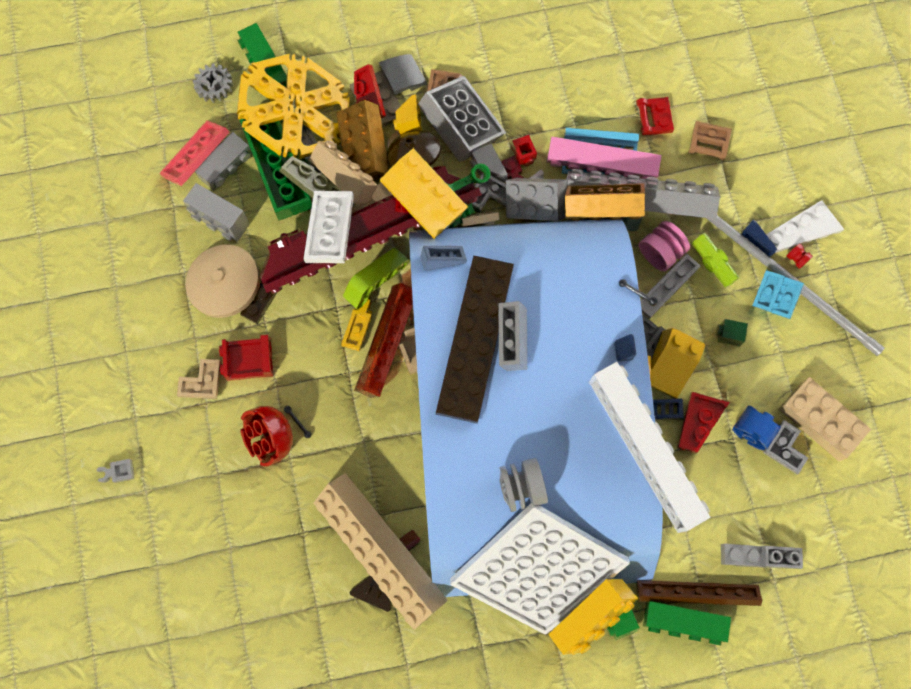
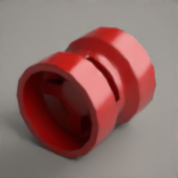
(799, 256)

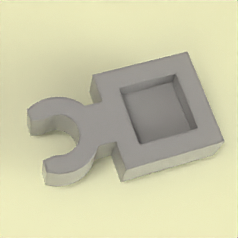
(119, 471)

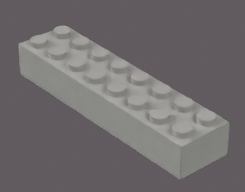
(660, 195)

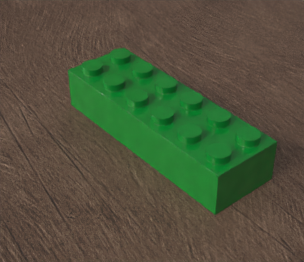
(283, 193)

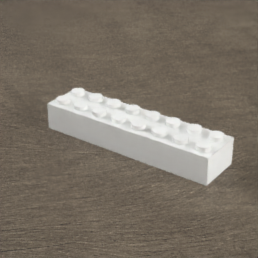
(649, 448)

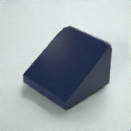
(625, 348)

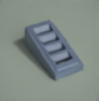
(435, 256)

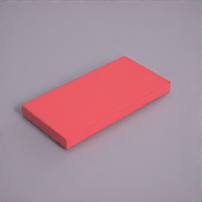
(194, 152)

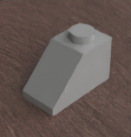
(489, 157)

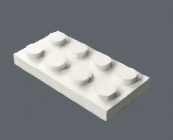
(329, 227)

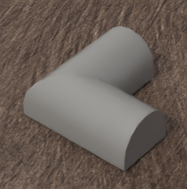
(490, 189)
(781, 449)

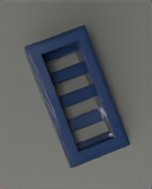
(757, 236)
(671, 416)

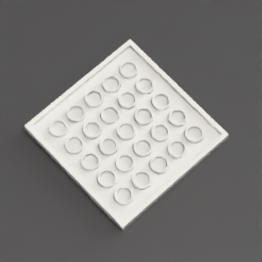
(538, 569)

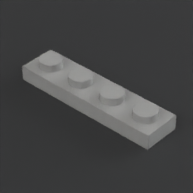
(669, 284)

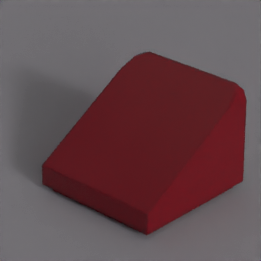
(410, 540)

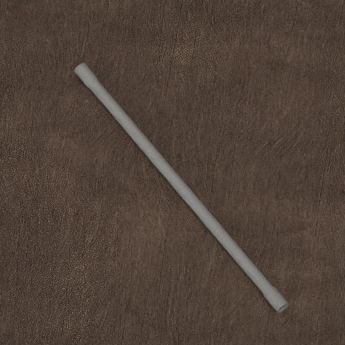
(867, 341)

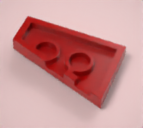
(367, 88)
(699, 420)

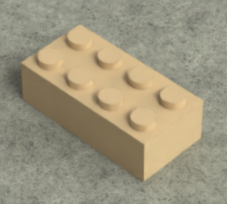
(824, 419)

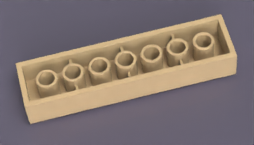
(379, 551)

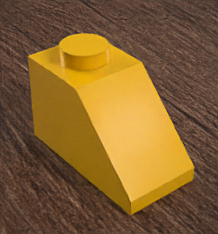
(408, 116)

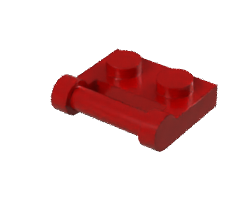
(660, 116)

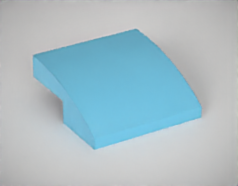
(778, 294)

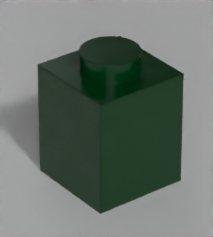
(732, 332)

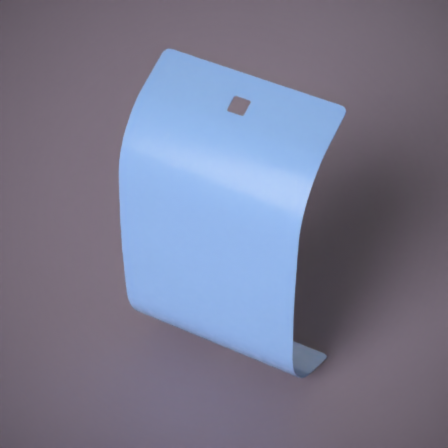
(575, 313)

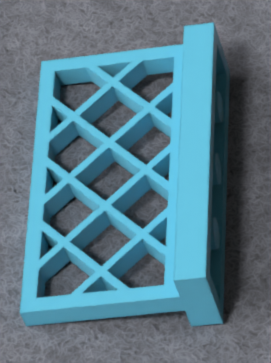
(602, 138)

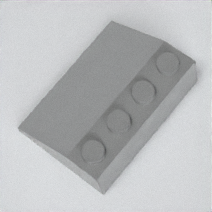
(460, 117)

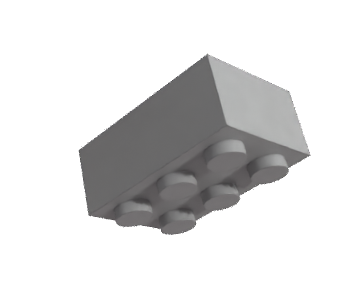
(536, 199)
(216, 213)

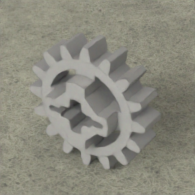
(213, 83)

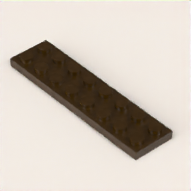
(474, 340)

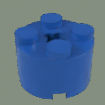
(756, 428)

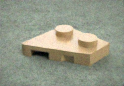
(485, 219)

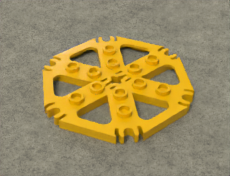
(281, 106)

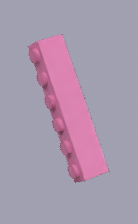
(602, 158)

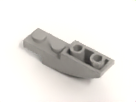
(761, 556)

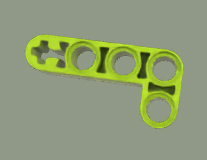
(374, 276)

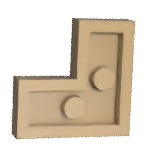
(205, 385)

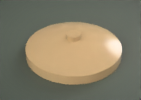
(223, 281)

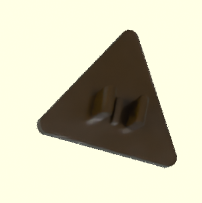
(371, 593)

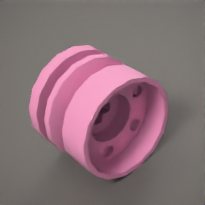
(664, 246)

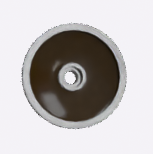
(423, 142)

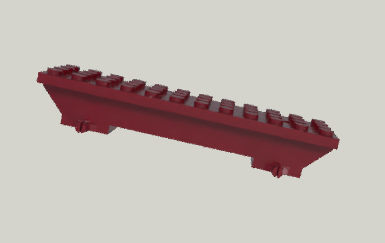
(367, 226)

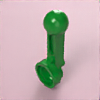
(471, 178)

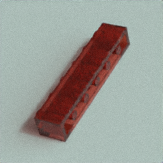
(385, 341)

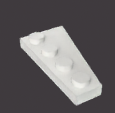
(807, 226)

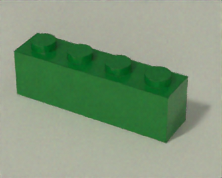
(258, 50)
(687, 622)

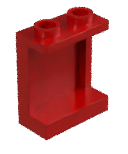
(246, 358)

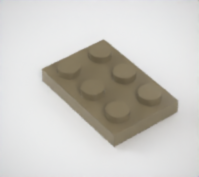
(388, 98)

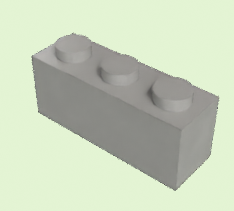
(223, 161)
(512, 336)

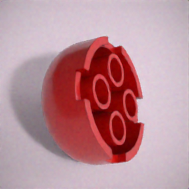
(276, 434)

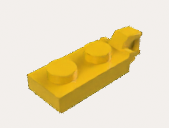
(357, 327)

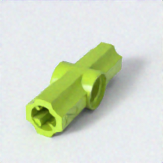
(715, 260)

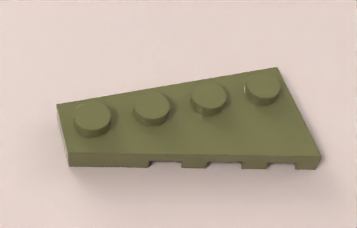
(306, 177)

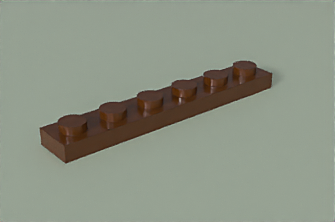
(699, 593)

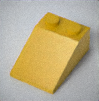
(674, 361)

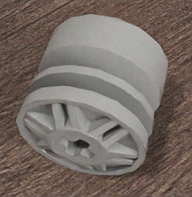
(523, 485)

